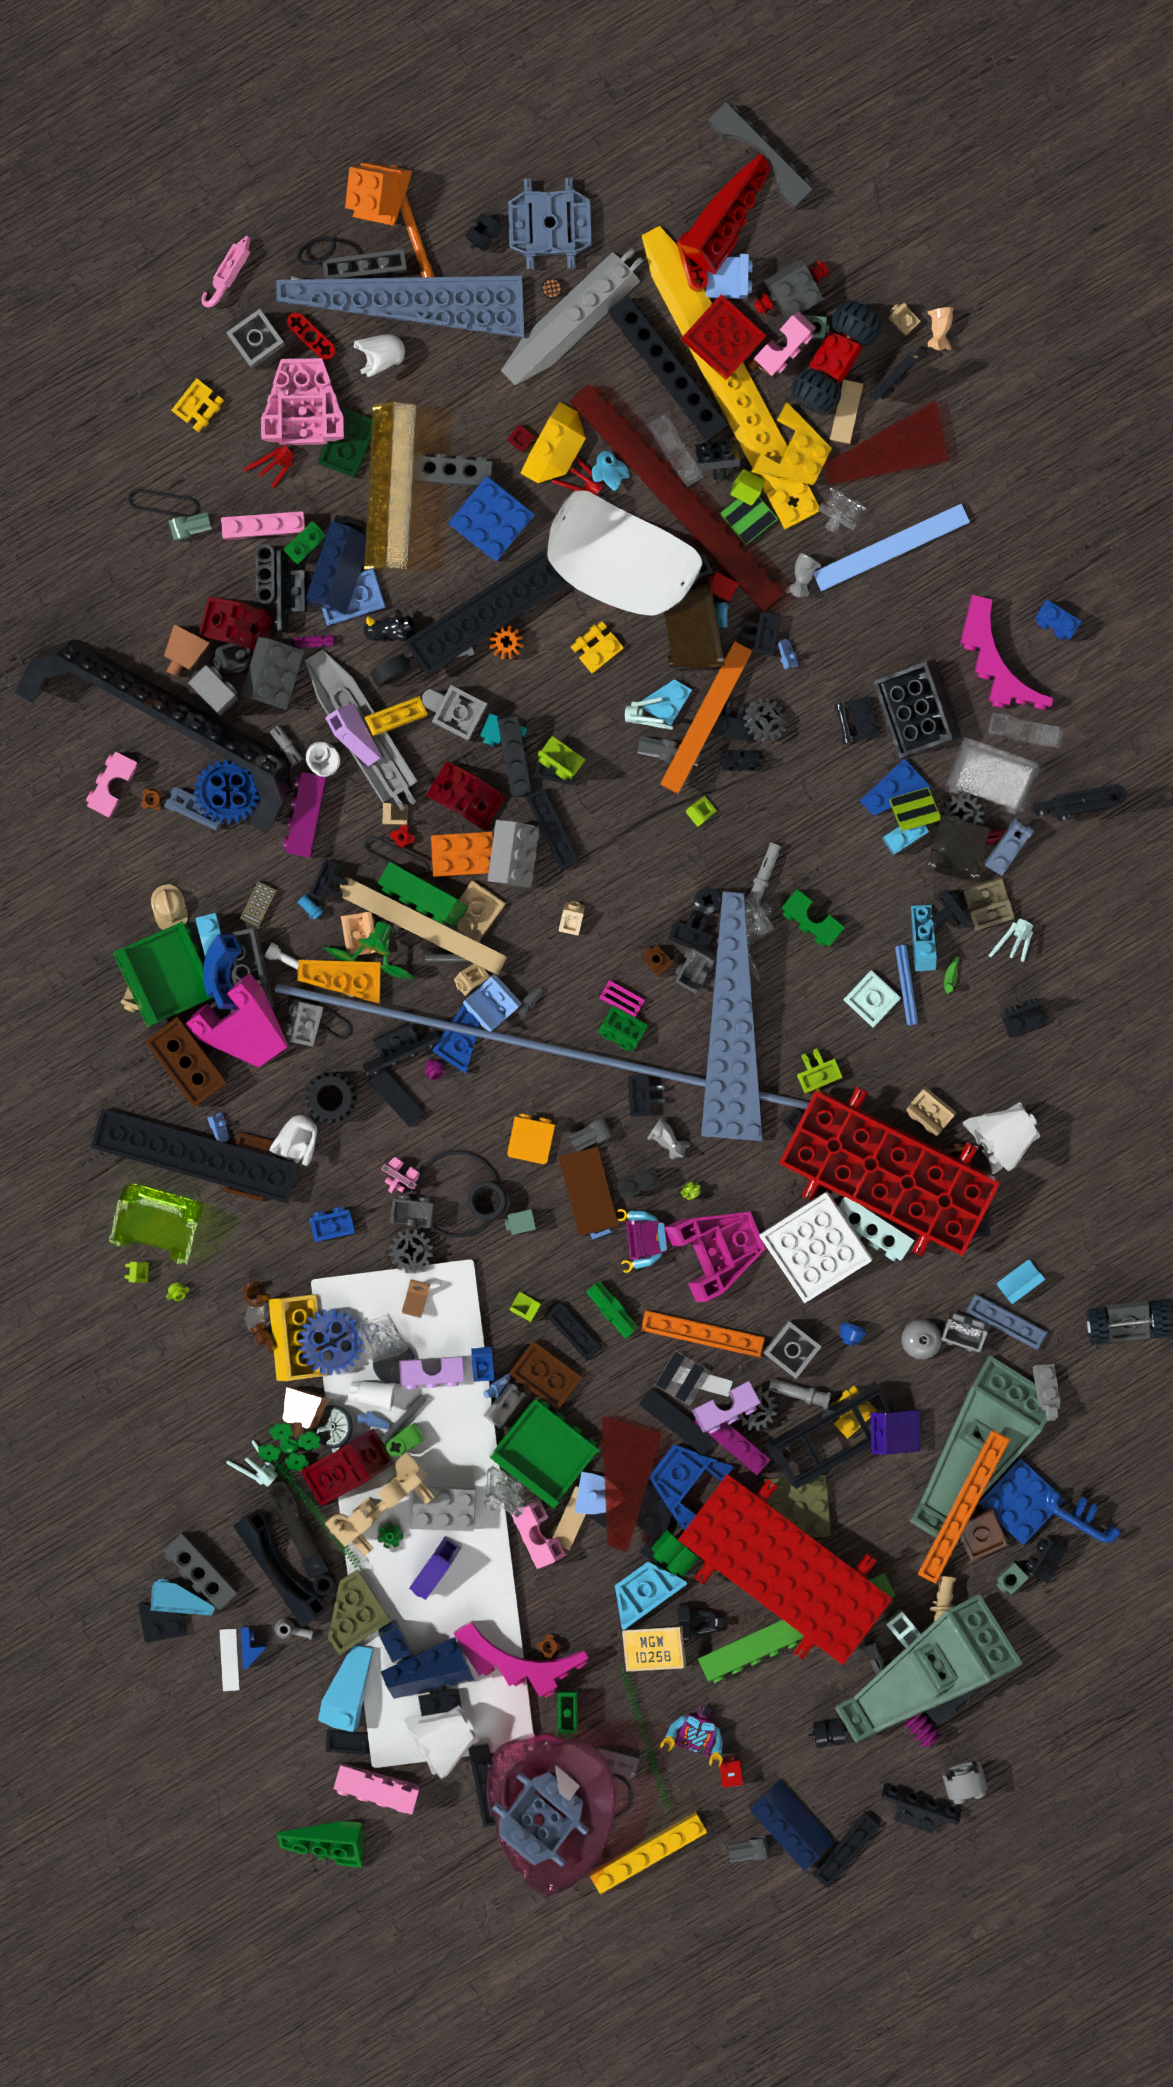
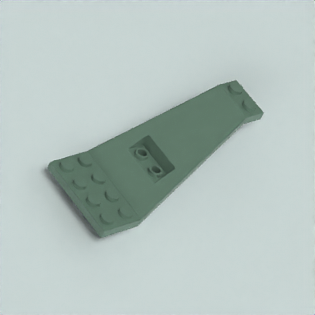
(995, 1401)
(965, 1649)

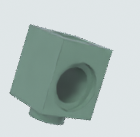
(821, 321)
(520, 1222)
(1021, 1577)

